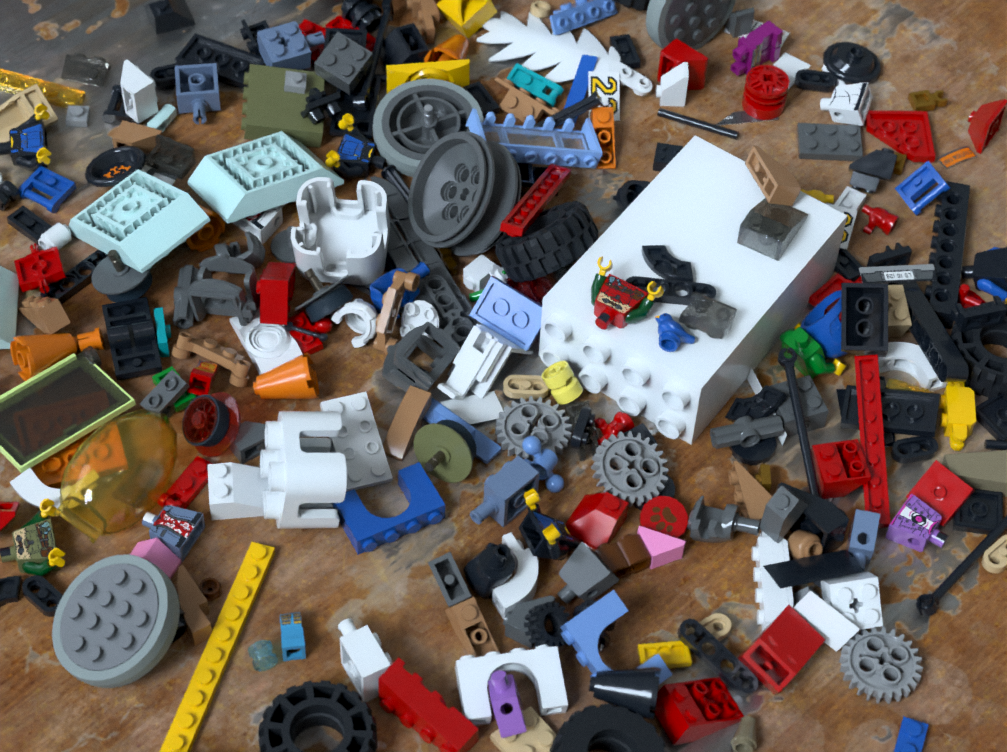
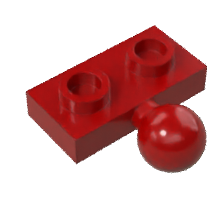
(308, 343)

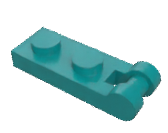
(535, 84)

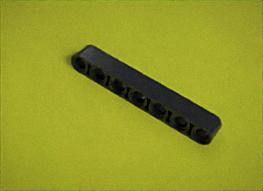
(933, 337)

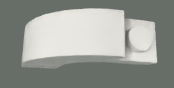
(910, 359)
(33, 490)
(523, 584)

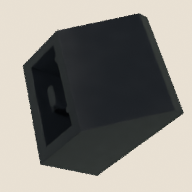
(403, 46)

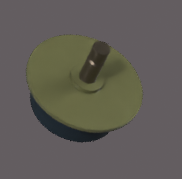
(445, 450)

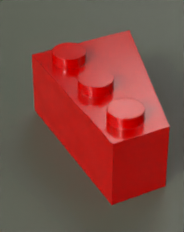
(275, 289)

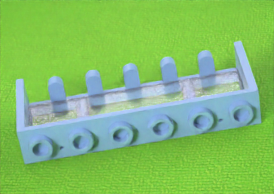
(541, 144)

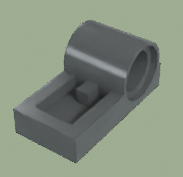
(165, 394)

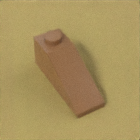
(772, 178)

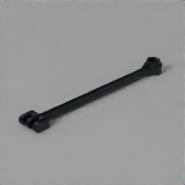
(361, 101)
(788, 365)
(928, 603)

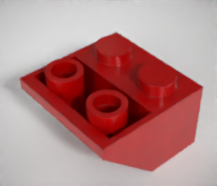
(676, 54)
(839, 468)

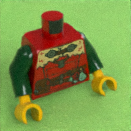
(619, 301)

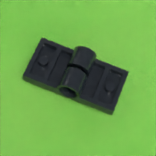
(132, 338)

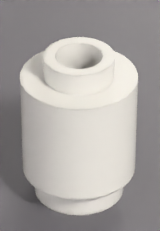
(55, 236)

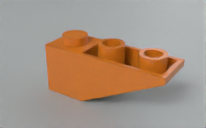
(603, 124)

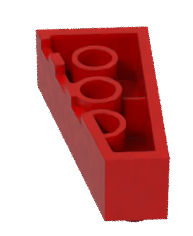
(424, 710)

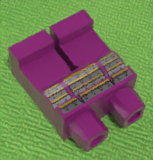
(757, 48)

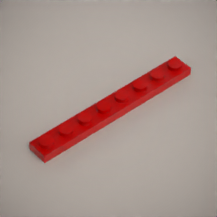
(535, 200)
(872, 436)

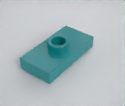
(163, 332)

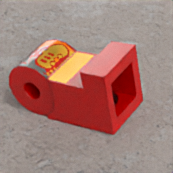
(204, 376)

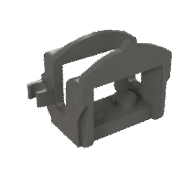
(222, 297)
(399, 353)

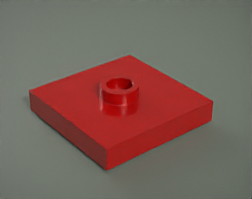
(942, 491)

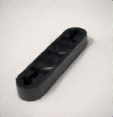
(74, 276)
(670, 288)
(721, 654)

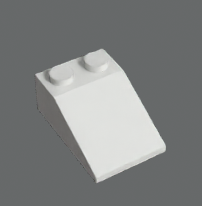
(235, 491)

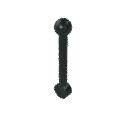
(289, 327)

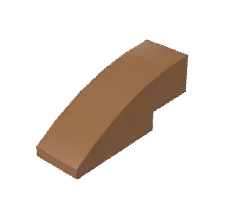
(407, 422)
(195, 607)

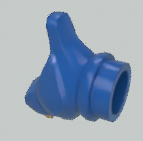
(671, 333)

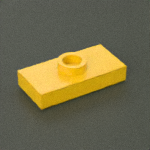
(673, 653)

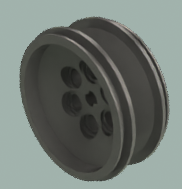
(463, 193)

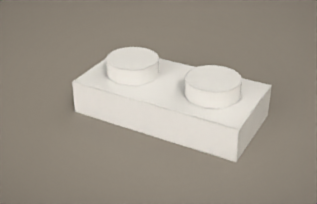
(851, 199)

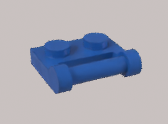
(920, 182)
(49, 183)

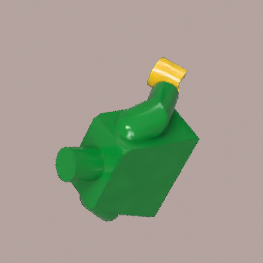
(809, 353)

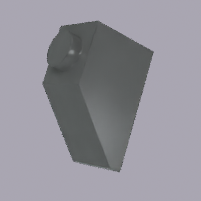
(249, 441)
(781, 513)
(449, 579)
(515, 620)

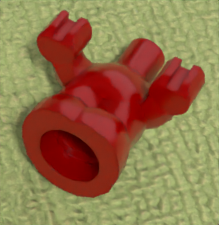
(880, 218)
(620, 422)

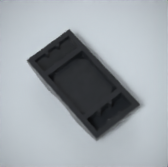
(362, 119)

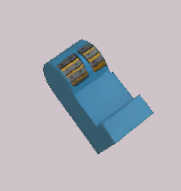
(292, 636)

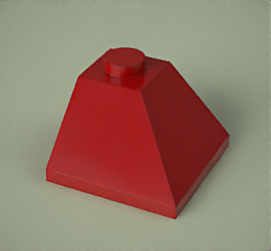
(986, 123)
(597, 518)

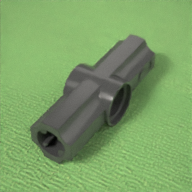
(183, 310)
(746, 431)

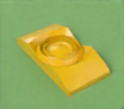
(452, 71)

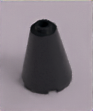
(628, 688)

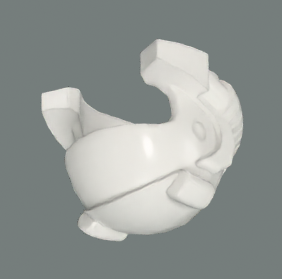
(360, 318)

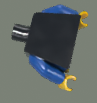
(989, 272)

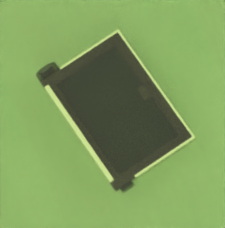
(58, 408)

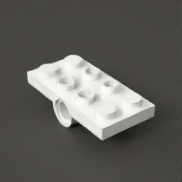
(359, 442)

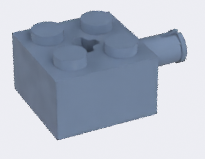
(287, 46)
(197, 90)
(506, 491)

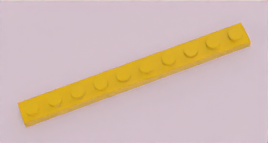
(218, 649)

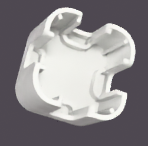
(341, 234)
(302, 471)

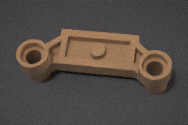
(391, 304)
(213, 351)

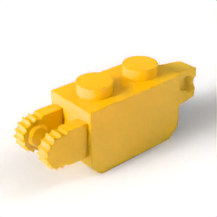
(957, 413)

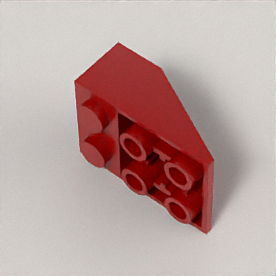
(781, 650)
(695, 709)

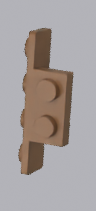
(521, 104)

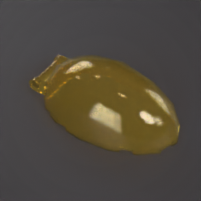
(118, 473)

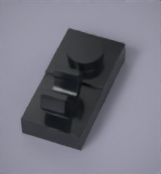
(896, 257)

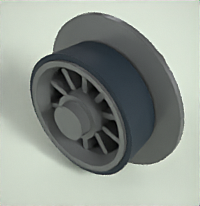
(120, 280)
(326, 298)

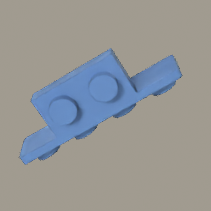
(580, 13)
(485, 446)

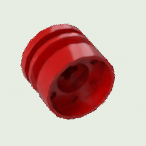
(765, 92)

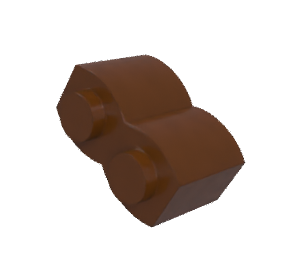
(625, 556)

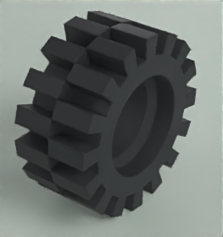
(536, 624)

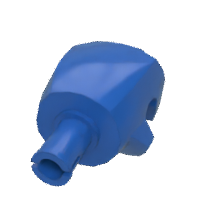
(381, 285)

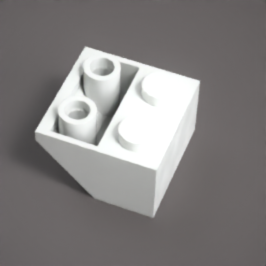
(138, 93)

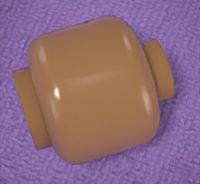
(803, 544)

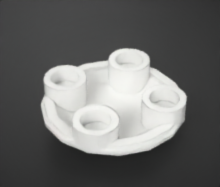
(417, 314)

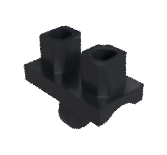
(319, 102)

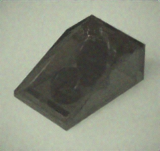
(770, 228)

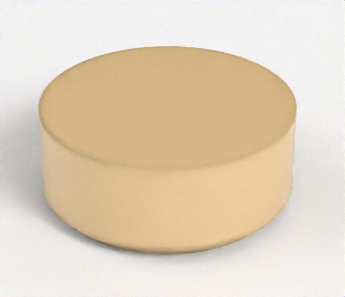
(540, 9)

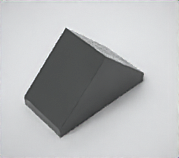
(740, 22)

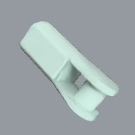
(163, 118)

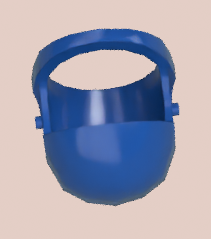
(826, 328)

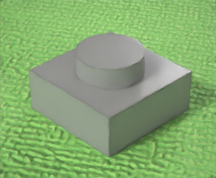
(295, 82)
(77, 116)

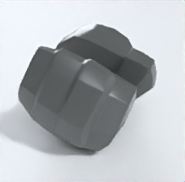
(254, 256)
(718, 525)

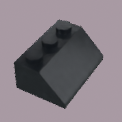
(864, 318)

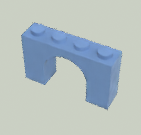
(586, 628)

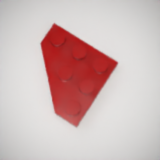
(904, 132)

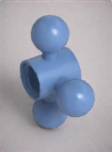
(544, 463)

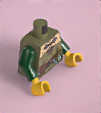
(36, 544)

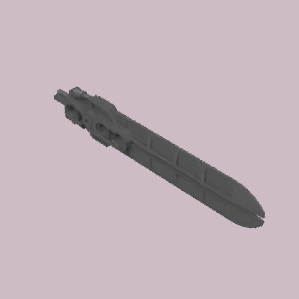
(439, 285)

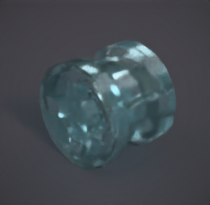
(262, 655)

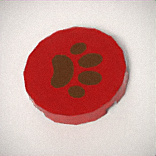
(664, 516)

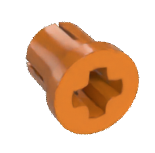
(92, 339)

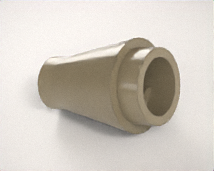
(745, 736)

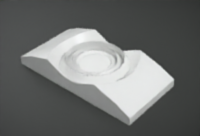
(266, 343)

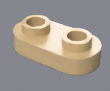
(525, 387)
(998, 554)
(712, 621)

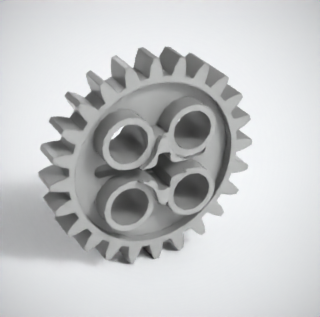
(521, 419)
(643, 456)
(881, 665)

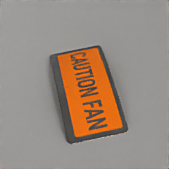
(956, 156)

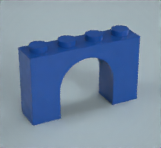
(371, 531)

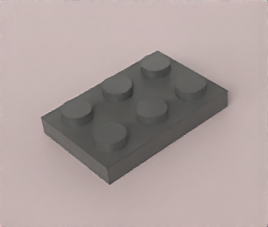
(829, 142)

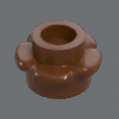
(210, 583)

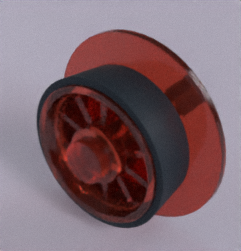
(212, 423)

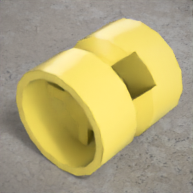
(562, 382)

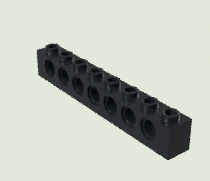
(948, 250)

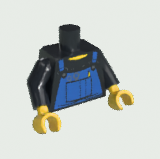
(29, 142)
(354, 154)
(544, 534)

